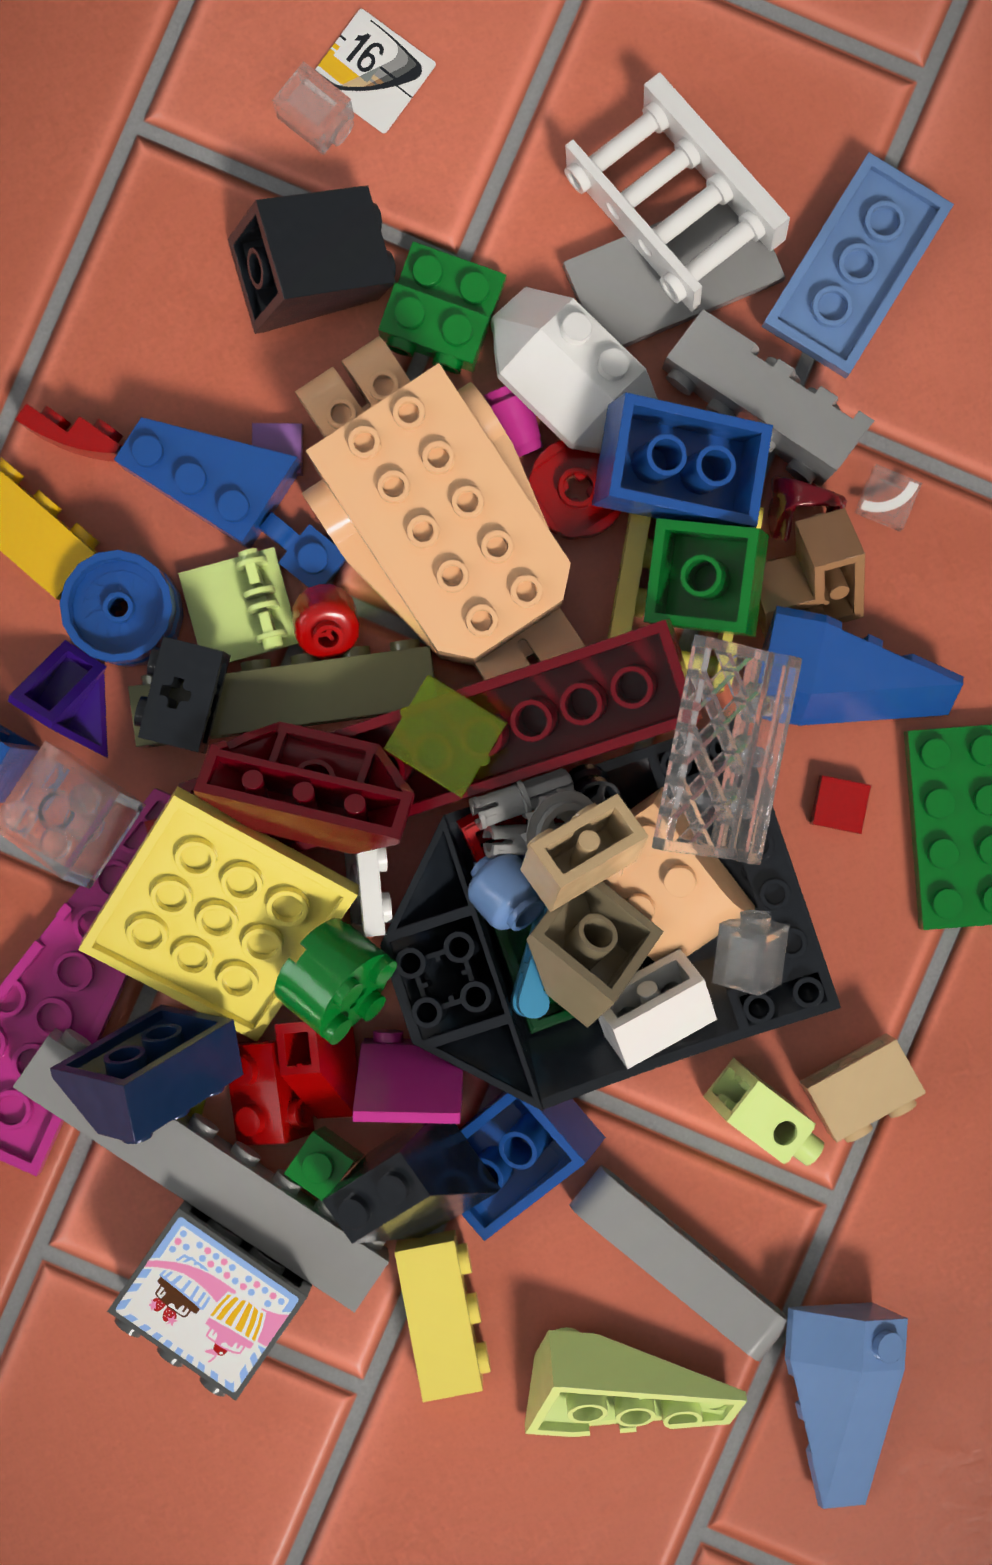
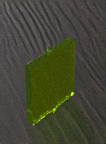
(445, 736)

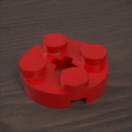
(563, 515)

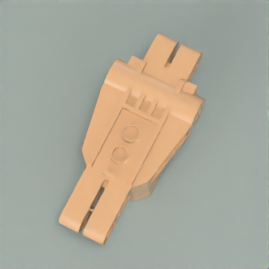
(437, 513)

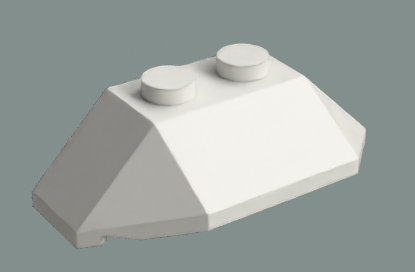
(563, 365)

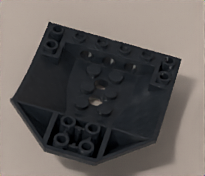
(460, 990)

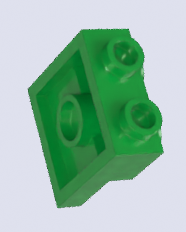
(441, 308)

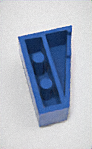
(210, 476)

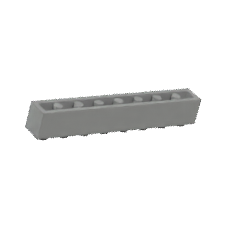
(226, 1186)

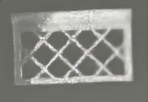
(749, 753)

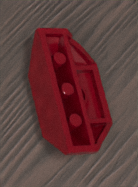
(308, 787)

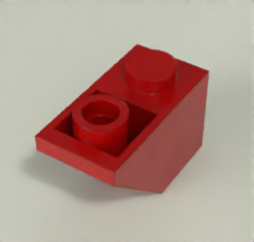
(316, 1070)

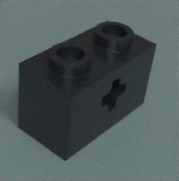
(203, 676)

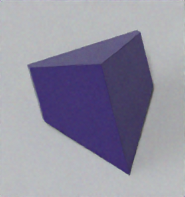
(67, 696)

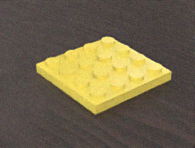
(214, 913)

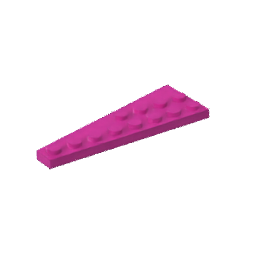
(60, 990)

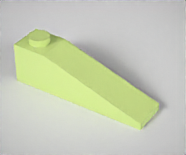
(598, 1381)

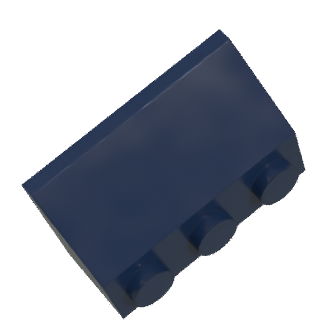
(150, 1071)

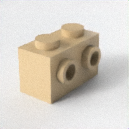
(583, 851)
(863, 1089)

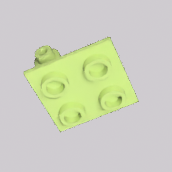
(240, 604)

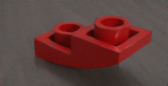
(84, 439)

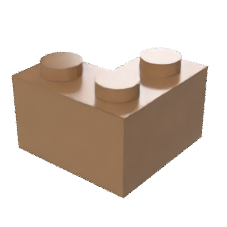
(822, 575)

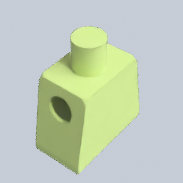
(764, 1115)

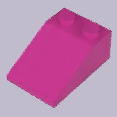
(405, 1083)

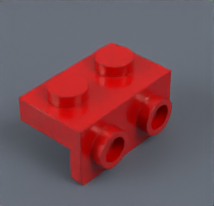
(263, 1102)

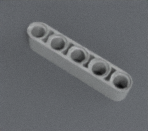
(679, 1263)

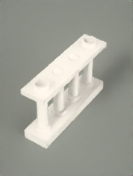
(694, 147)

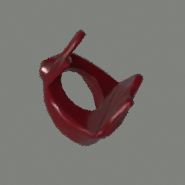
(788, 494)

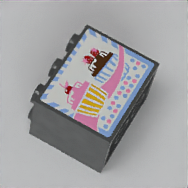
(209, 1301)

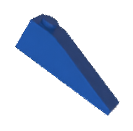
(854, 676)

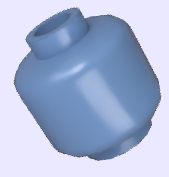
(504, 893)

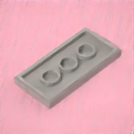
(626, 291)

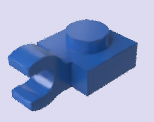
(308, 556)

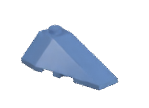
(847, 1384)

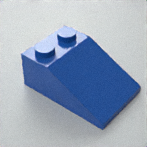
(526, 1154)

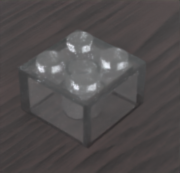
(68, 815)

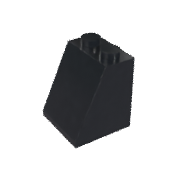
(310, 256)
(410, 1185)

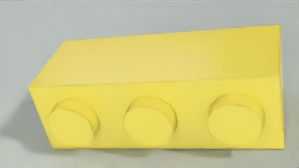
(441, 1315)

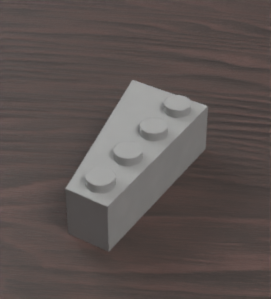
(729, 376)

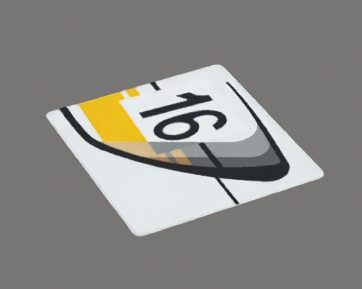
(375, 69)

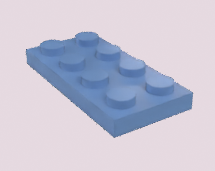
(857, 265)

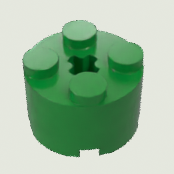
(335, 980)

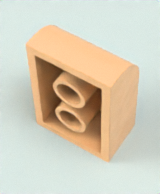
(678, 890)

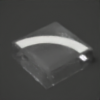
(888, 497)

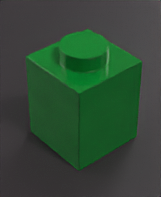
(323, 1162)

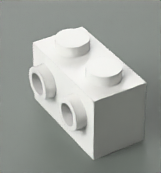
(657, 1009)

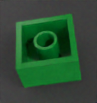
(706, 576)

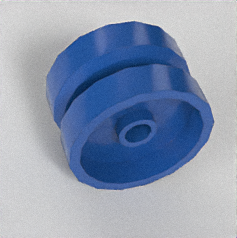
(95, 594)

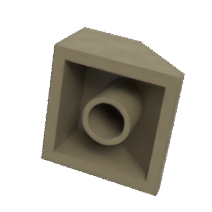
(591, 950)

